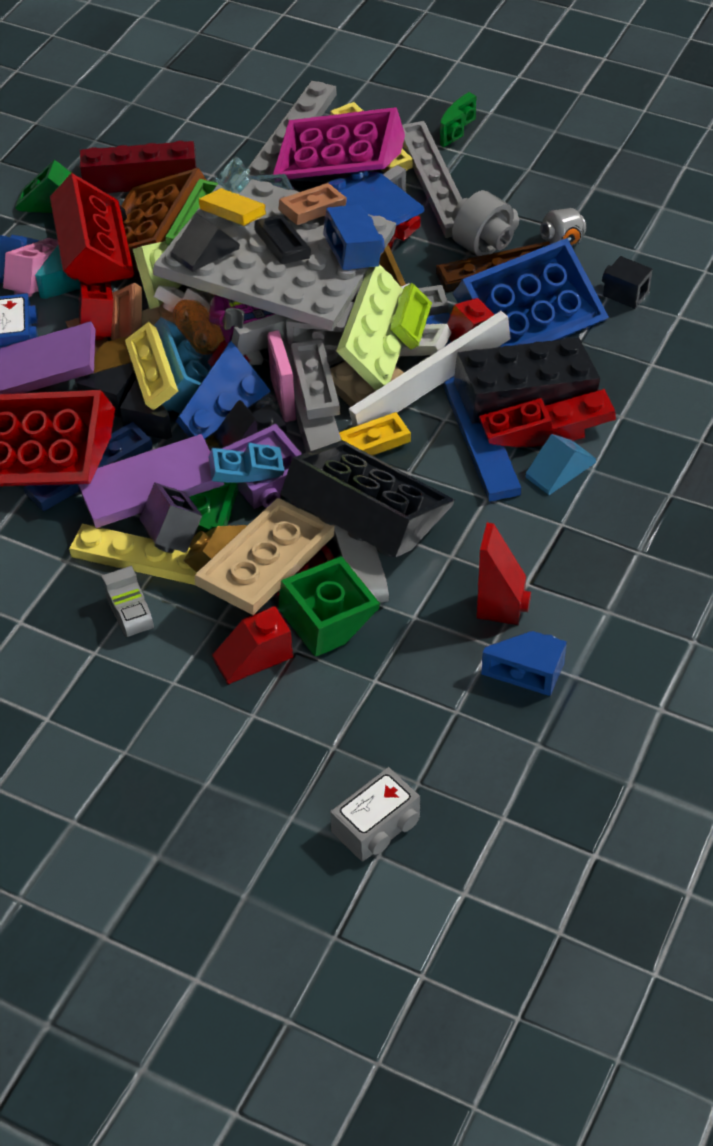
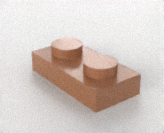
(311, 203)

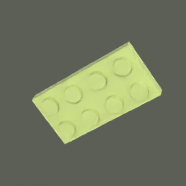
(367, 337)

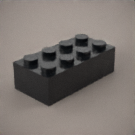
(522, 373)

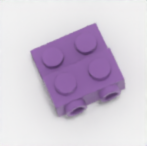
(266, 491)

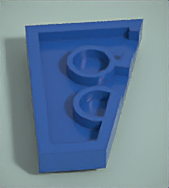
(224, 385)

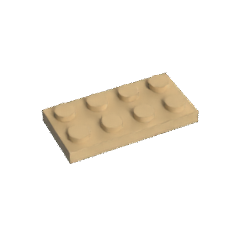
(264, 554)

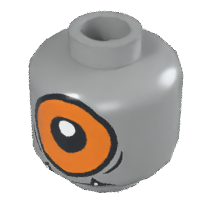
(563, 224)

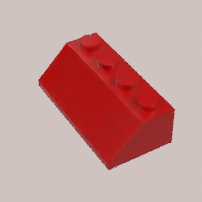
(90, 233)

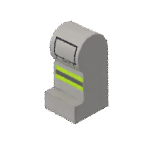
(127, 601)

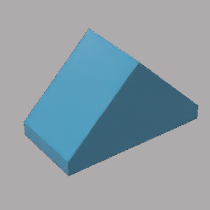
(558, 464)

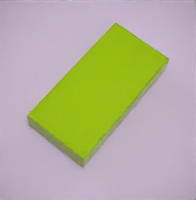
(411, 316)

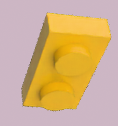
(378, 434)

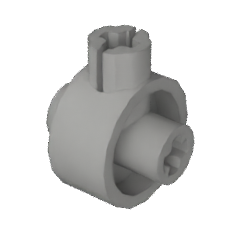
(483, 223)

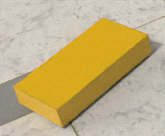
(232, 206)

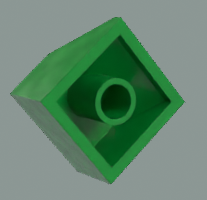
(326, 605)

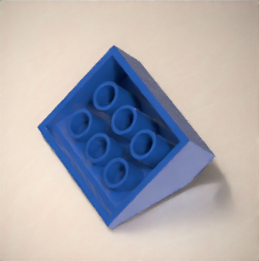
(378, 196)
(539, 292)

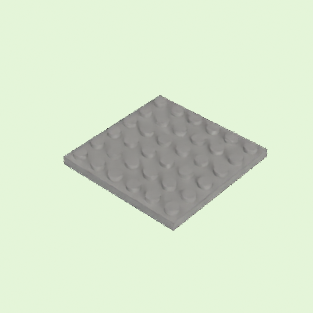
(303, 290)

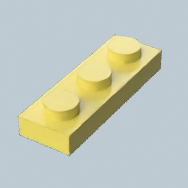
(151, 366)

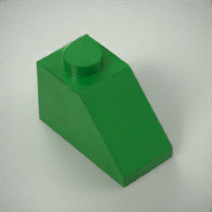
(37, 193)

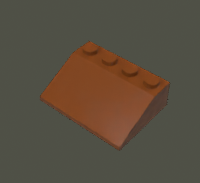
(154, 208)

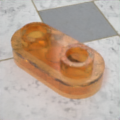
(196, 326)

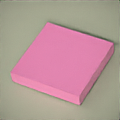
(281, 376)

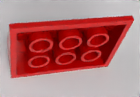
(53, 436)

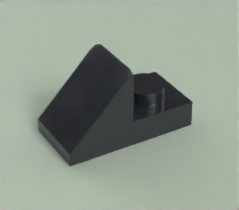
(243, 423)

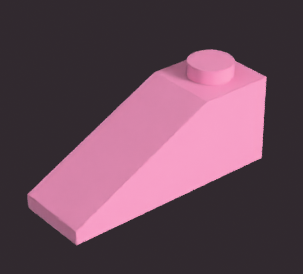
(23, 265)

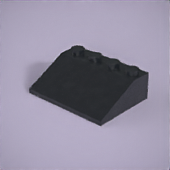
(364, 497)

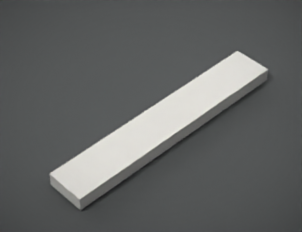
(429, 372)

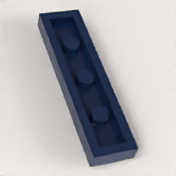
(123, 444)

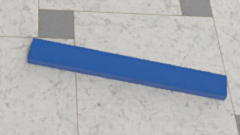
(489, 459)

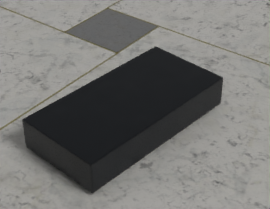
(282, 239)

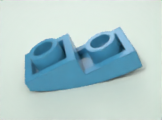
(252, 465)

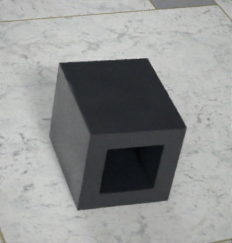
(627, 282)

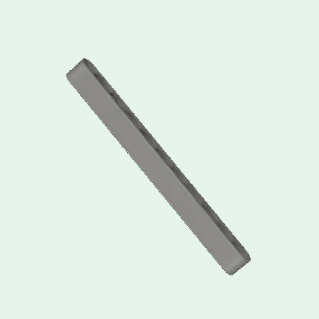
(358, 554)

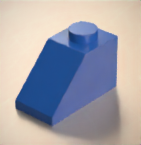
(526, 661)

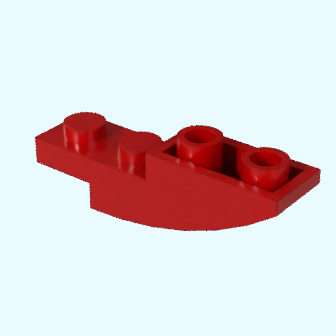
(533, 422)

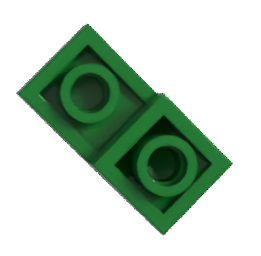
(456, 117)

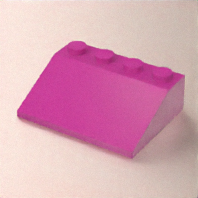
(340, 143)

